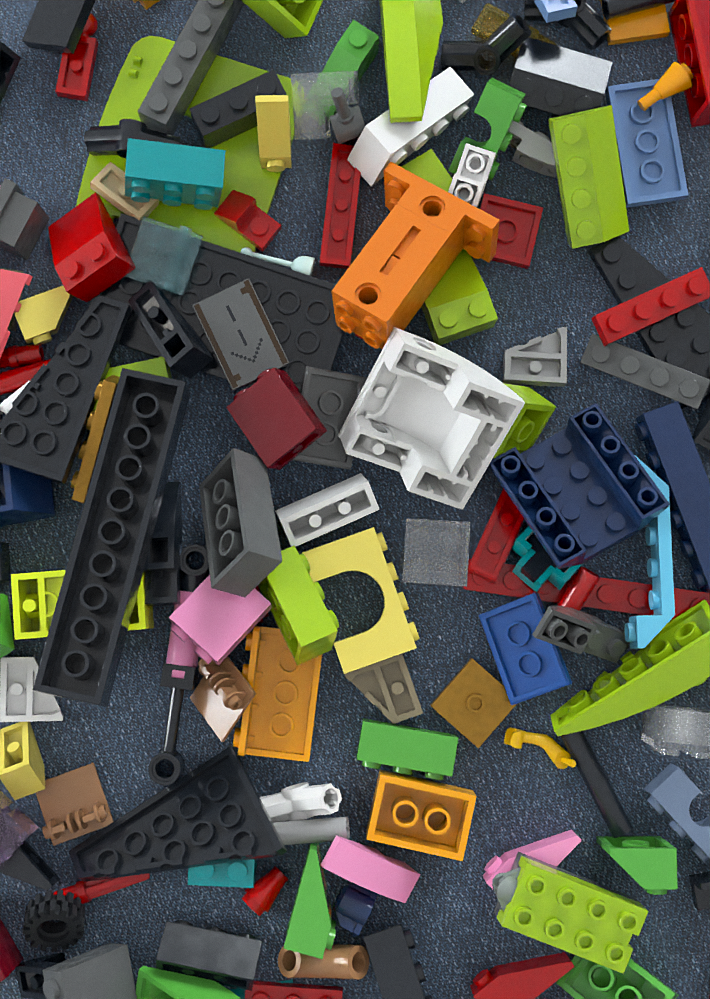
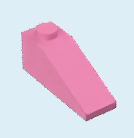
(549, 850)

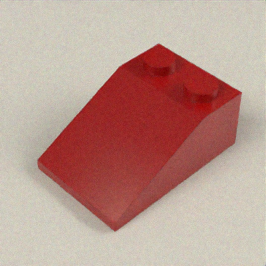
(88, 250)

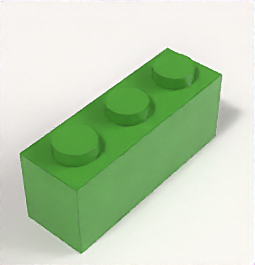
(407, 748)

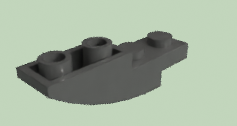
(581, 633)

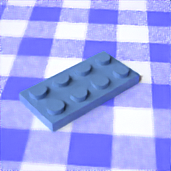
(647, 146)

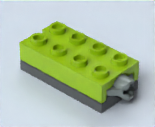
(568, 911)

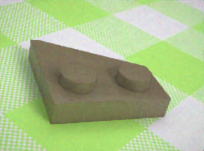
(389, 688)

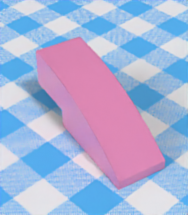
(370, 869)

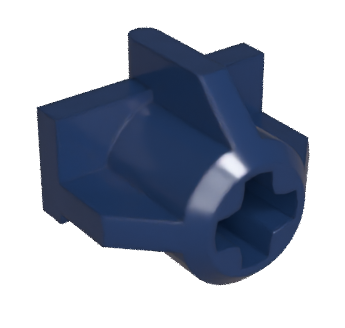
(353, 907)

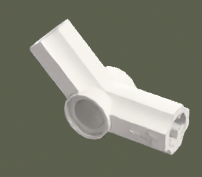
(302, 802)

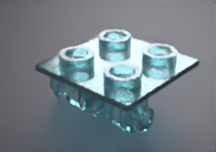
(164, 255)

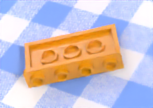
(284, 707)

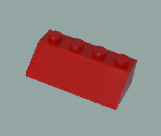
(692, 43)

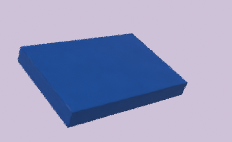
(524, 662)

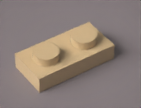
(111, 186)

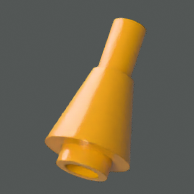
(673, 81)

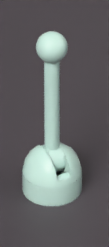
(301, 264)

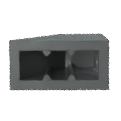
(92, 975)

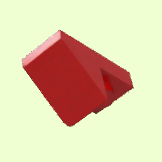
(247, 219)

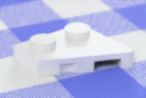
(18, 699)

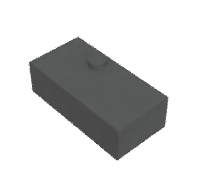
(239, 524)

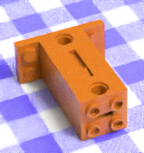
(408, 255)

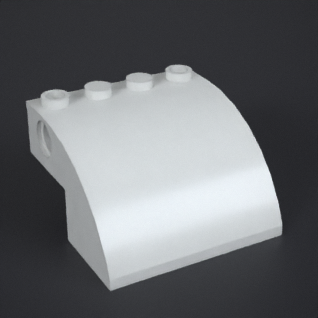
(430, 418)

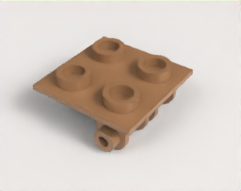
(222, 696)
(73, 805)

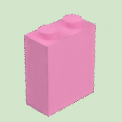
(217, 620)

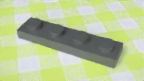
(645, 372)

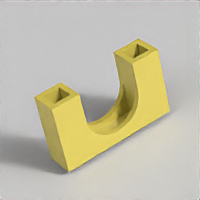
(392, 632)

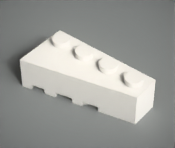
(394, 142)

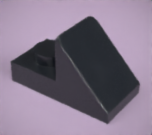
(31, 977)

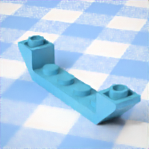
(660, 567)

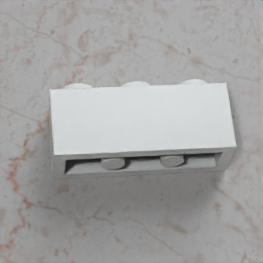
(327, 510)

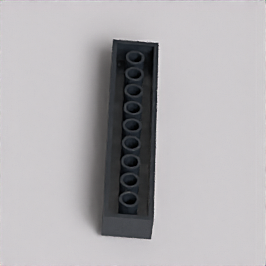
(113, 539)

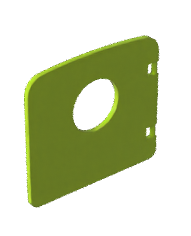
(242, 158)

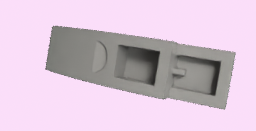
(532, 150)

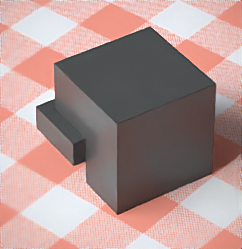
(20, 220)

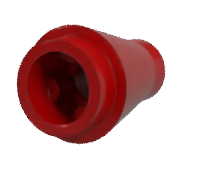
(265, 891)

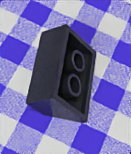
(559, 78)

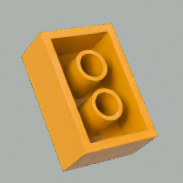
(421, 815)

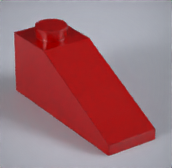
(522, 978)

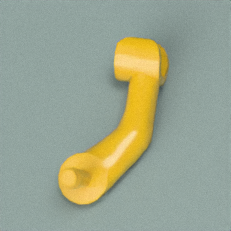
(558, 755)

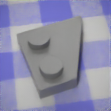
(538, 362)

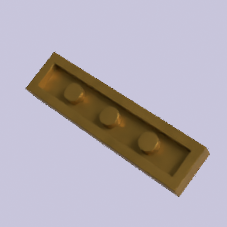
(96, 424)

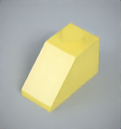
(43, 314)
(21, 761)

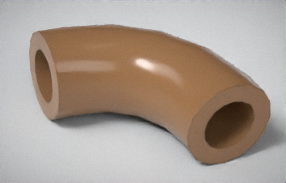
(338, 963)

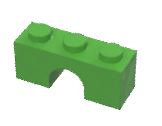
(500, 107)

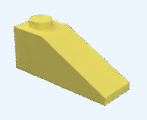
(274, 132)

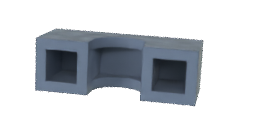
(673, 793)

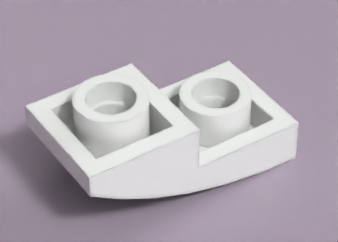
(472, 174)

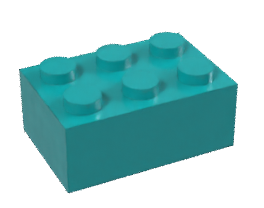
(174, 173)

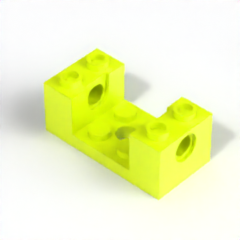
(36, 598)

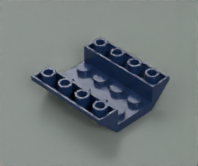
(580, 489)

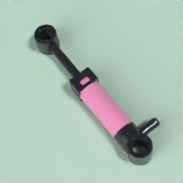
(179, 671)

